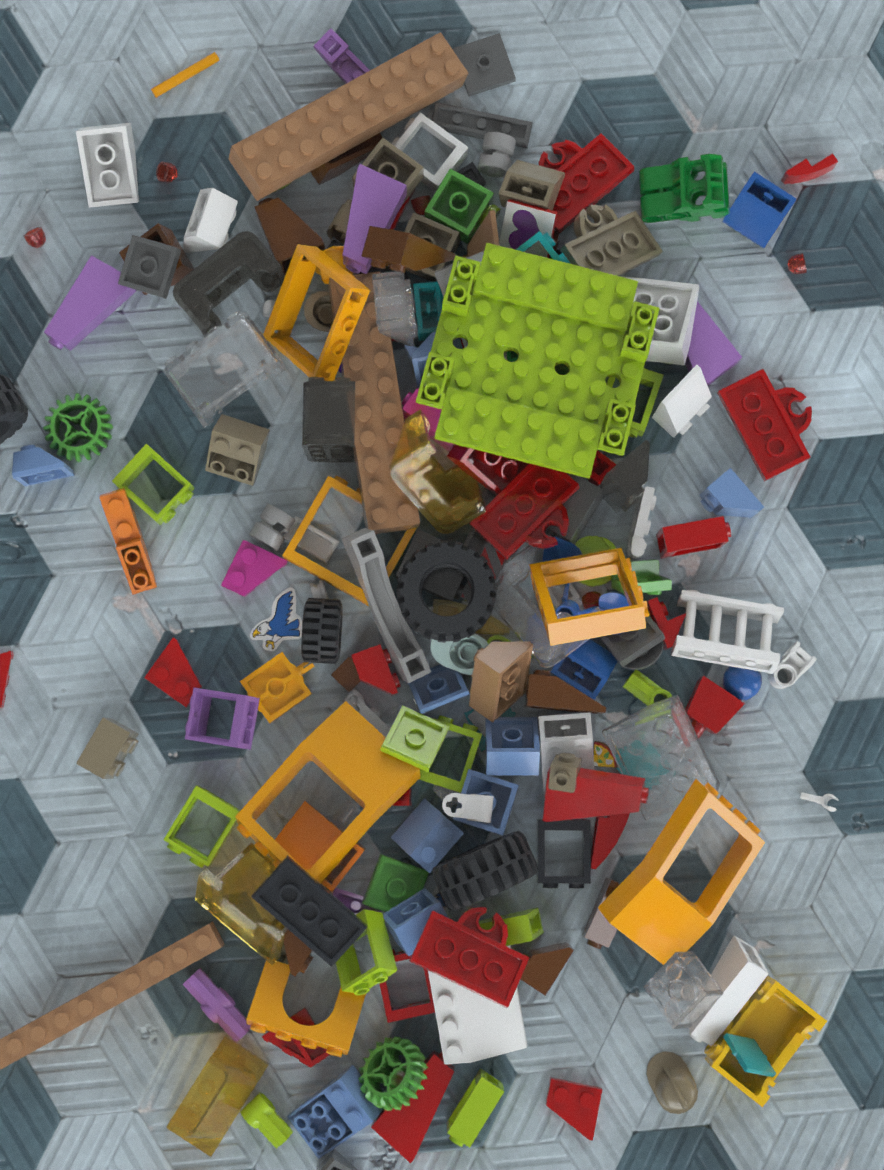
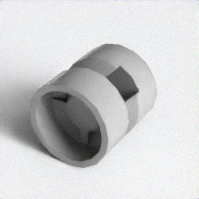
(496, 155)
(271, 536)

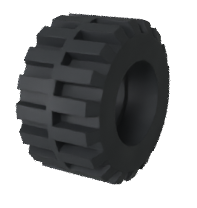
(321, 630)

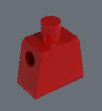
(711, 707)

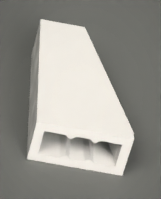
(739, 976)

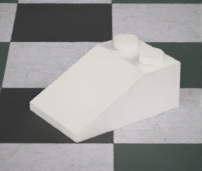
(108, 164)
(684, 403)

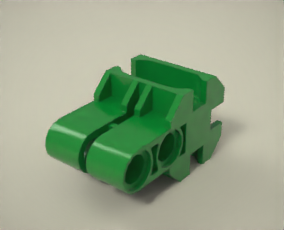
(672, 191)

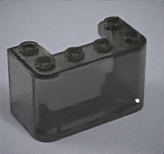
(222, 275)
(329, 420)

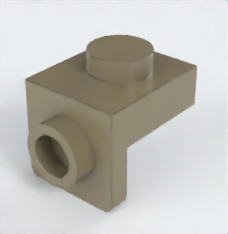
(564, 772)

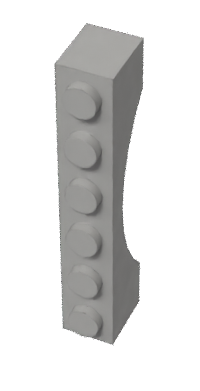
(373, 577)

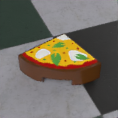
(603, 756)

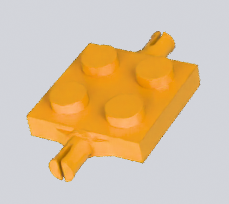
(278, 686)

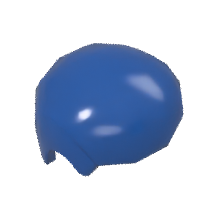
(742, 682)

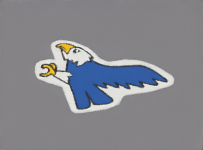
(282, 624)

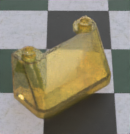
(443, 496)

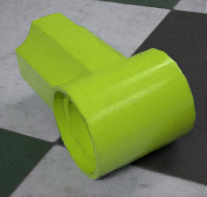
(644, 688)
(262, 1115)

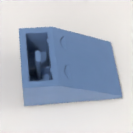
(334, 1113)

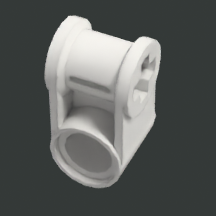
(794, 663)
(473, 808)

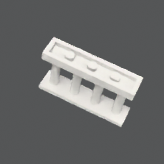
(725, 654)

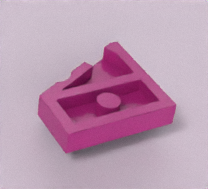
(251, 568)

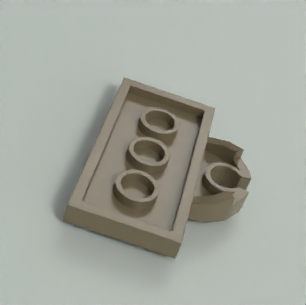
(610, 242)

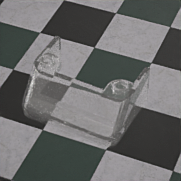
(523, 615)

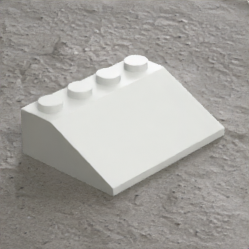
(674, 319)
(474, 1026)

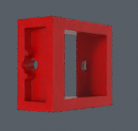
(693, 537)
(409, 1010)

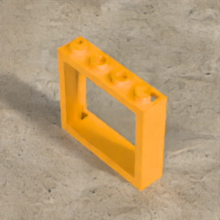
(289, 304)
(584, 568)
(317, 570)

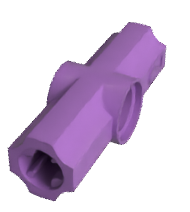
(217, 1005)

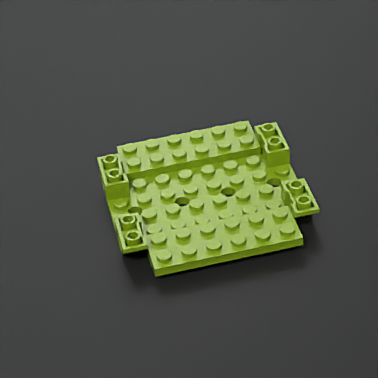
(549, 318)

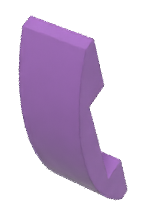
(339, 57)

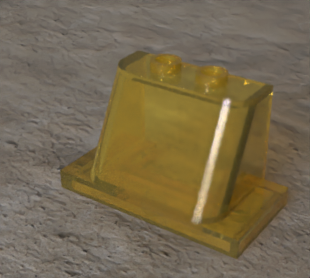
(230, 901)
(217, 1096)

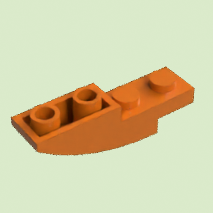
(128, 541)

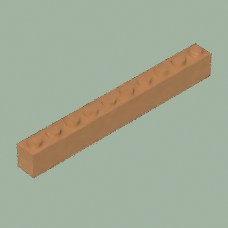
(109, 994)

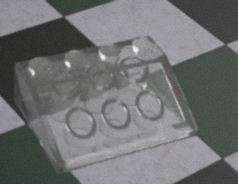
(664, 750)

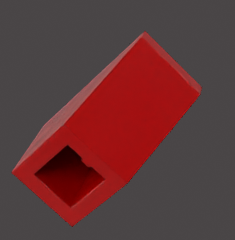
(374, 669)

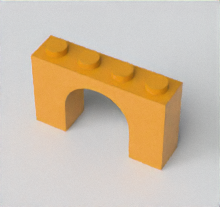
(269, 1014)

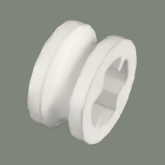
(319, 590)

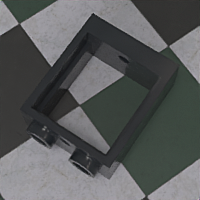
(565, 825)

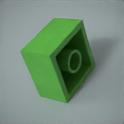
(459, 204)

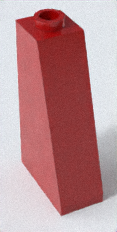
(595, 795)
(407, 1127)

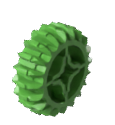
(72, 435)
(399, 1078)

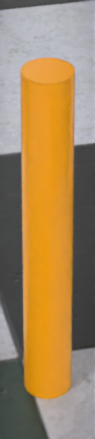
(185, 74)

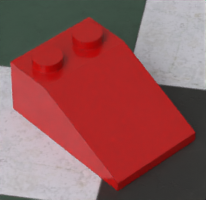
(486, 468)

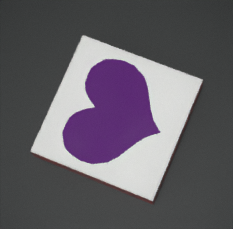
(523, 222)

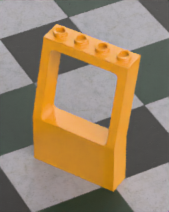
(351, 756)
(653, 910)

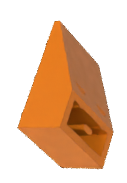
(310, 836)

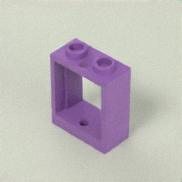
(243, 720)

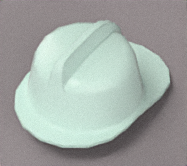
(458, 654)

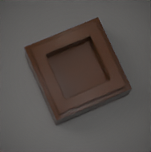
(347, 675)

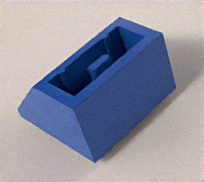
(759, 209)
(586, 668)

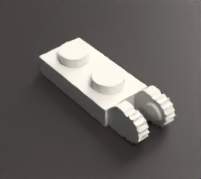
(640, 523)

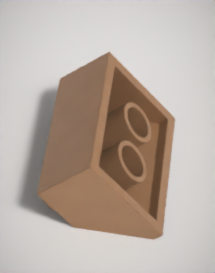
(499, 677)

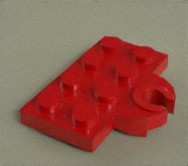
(588, 175)
(767, 422)
(526, 510)
(471, 955)

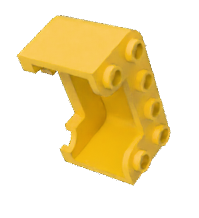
(779, 1027)

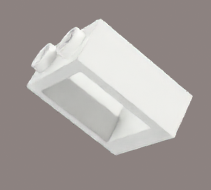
(455, 159)

